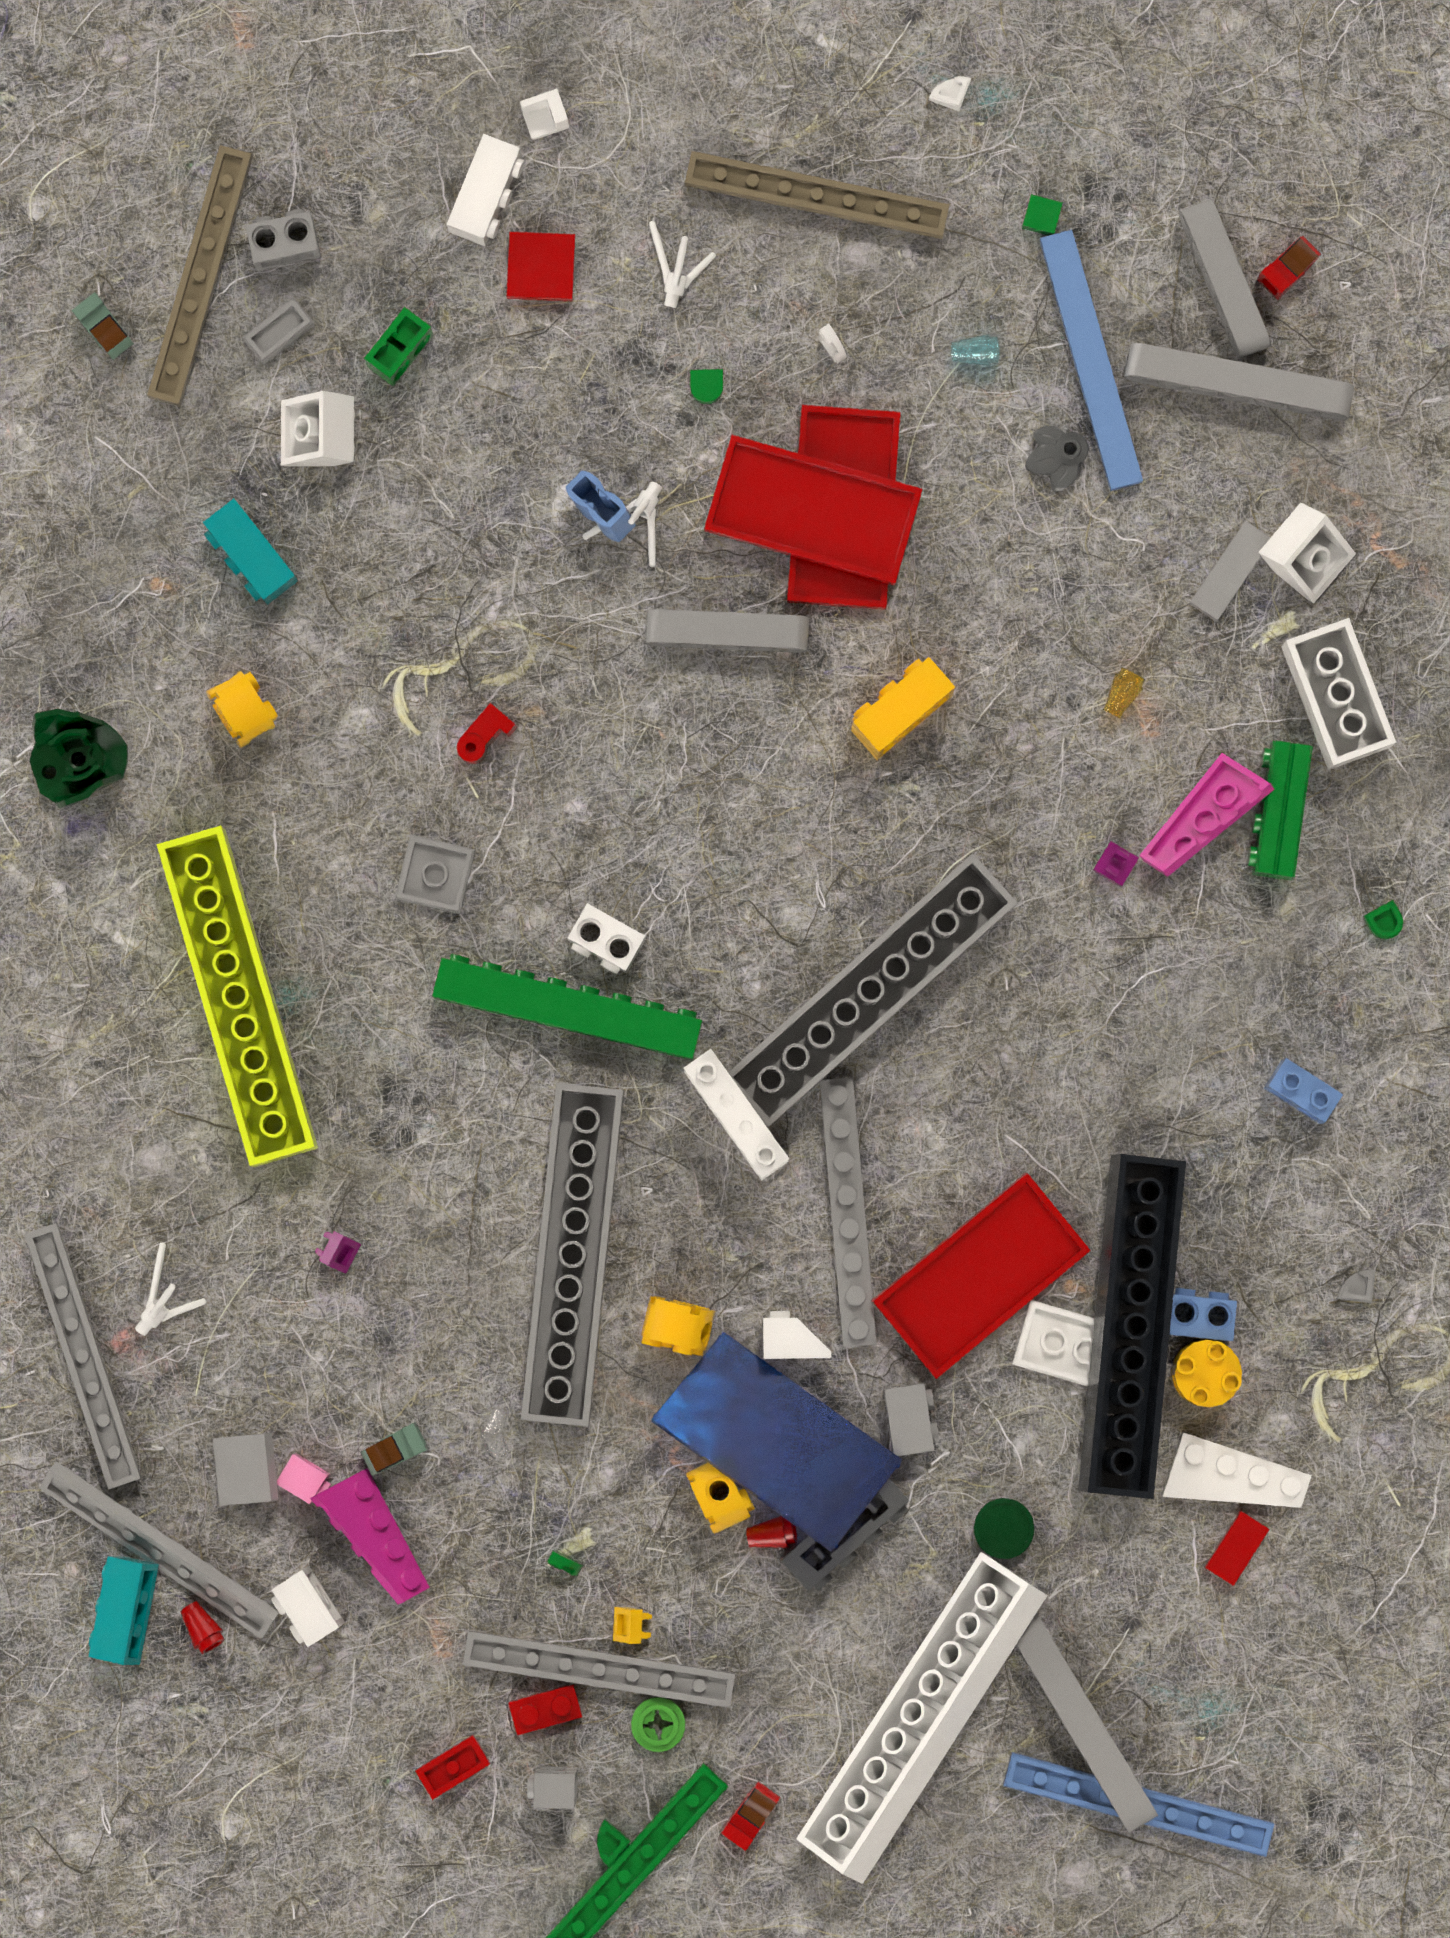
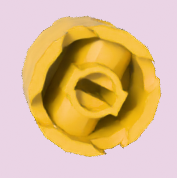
(242, 708)
(677, 1326)
(1206, 1373)
(724, 1513)

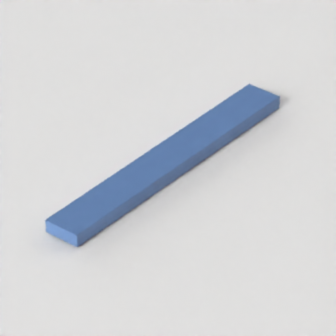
(1091, 360)
(1173, 1812)

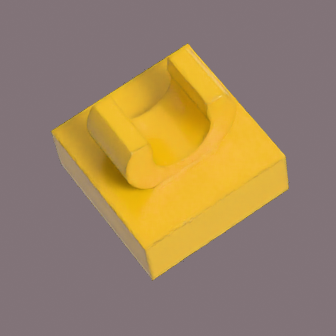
(628, 1625)

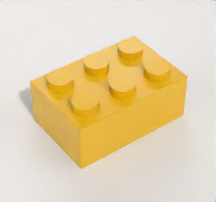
(901, 707)

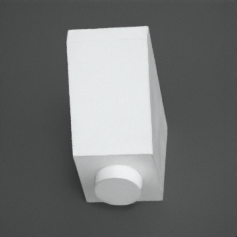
(790, 1338)

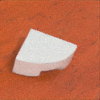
(951, 92)
(832, 343)

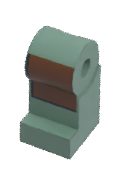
(102, 326)
(394, 1449)

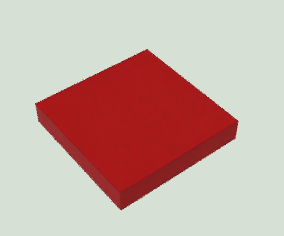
(541, 266)

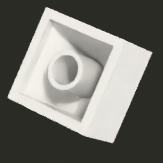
(317, 430)
(1307, 552)
(307, 1607)

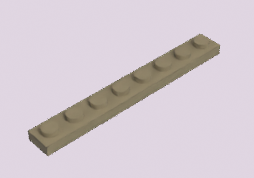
(816, 195)
(200, 275)

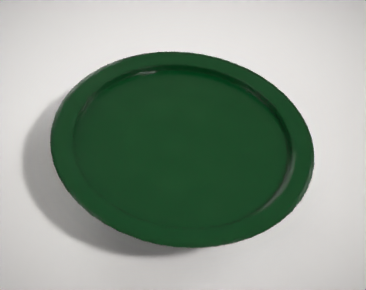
(1004, 1528)

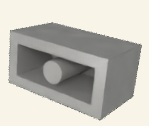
(910, 1419)

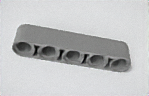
(1224, 278)
(727, 630)

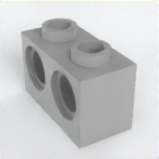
(284, 249)
(553, 1787)

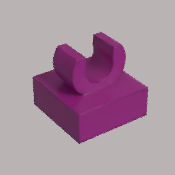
(1115, 864)
(338, 1252)

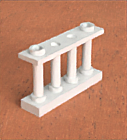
(736, 1114)

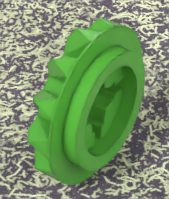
(670, 1734)

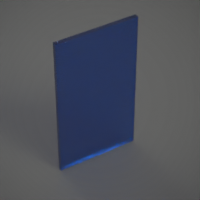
(777, 1441)

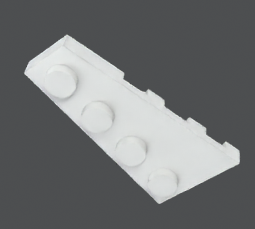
(1227, 1475)

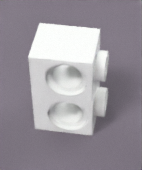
(610, 932)

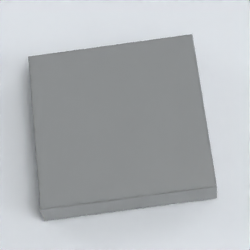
(435, 874)
(245, 1469)

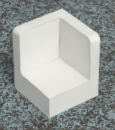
(544, 114)

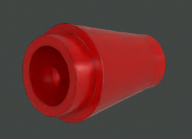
(772, 1534)
(201, 1628)

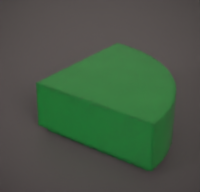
(565, 1563)
(610, 1842)

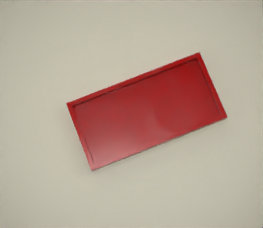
(859, 441)
(813, 509)
(981, 1275)

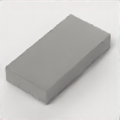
(278, 331)

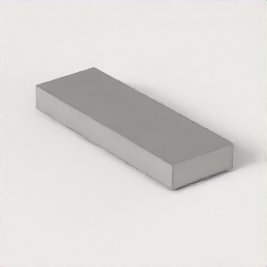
(1230, 571)

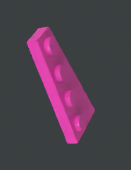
(1208, 810)
(366, 1521)

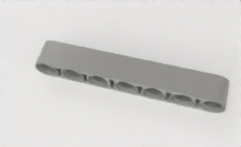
(1239, 381)
(1085, 1726)

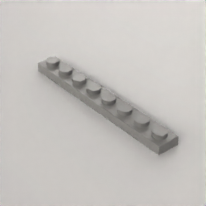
(848, 1212)
(83, 1356)
(158, 1548)
(599, 1669)

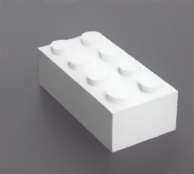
(1338, 694)

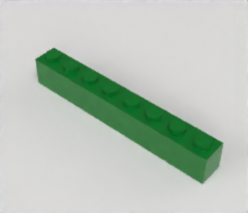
(567, 1008)

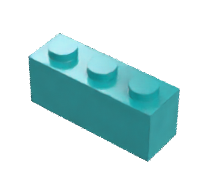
(249, 552)
(123, 1610)

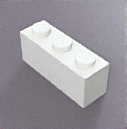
(485, 190)

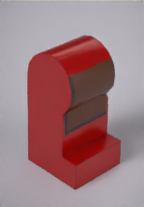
(1289, 267)
(481, 733)
(750, 1815)

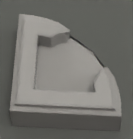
(1358, 1287)

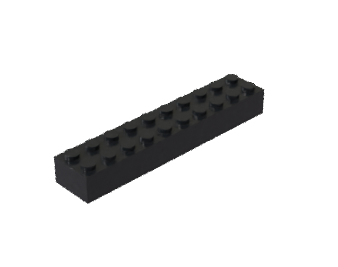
(1132, 1326)

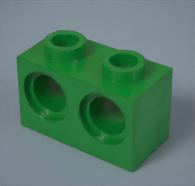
(398, 346)

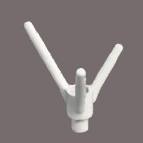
(675, 281)
(644, 507)
(155, 1309)

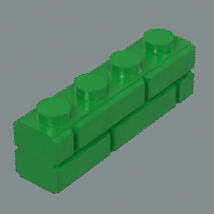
(1282, 810)

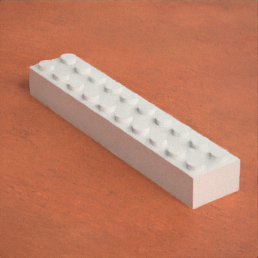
(921, 1718)

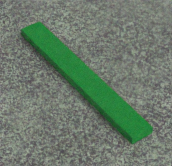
(641, 1855)

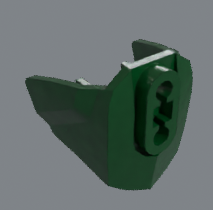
(64, 738)

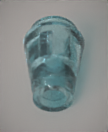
(976, 350)

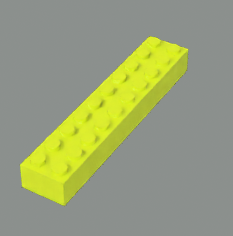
(237, 996)

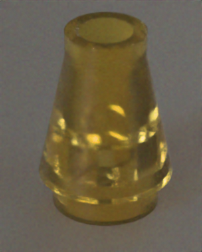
(1123, 692)

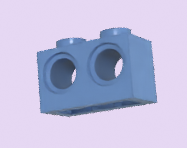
(1303, 1091)
(1199, 1324)

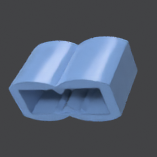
(600, 506)

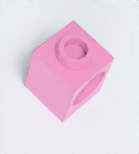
(303, 1478)

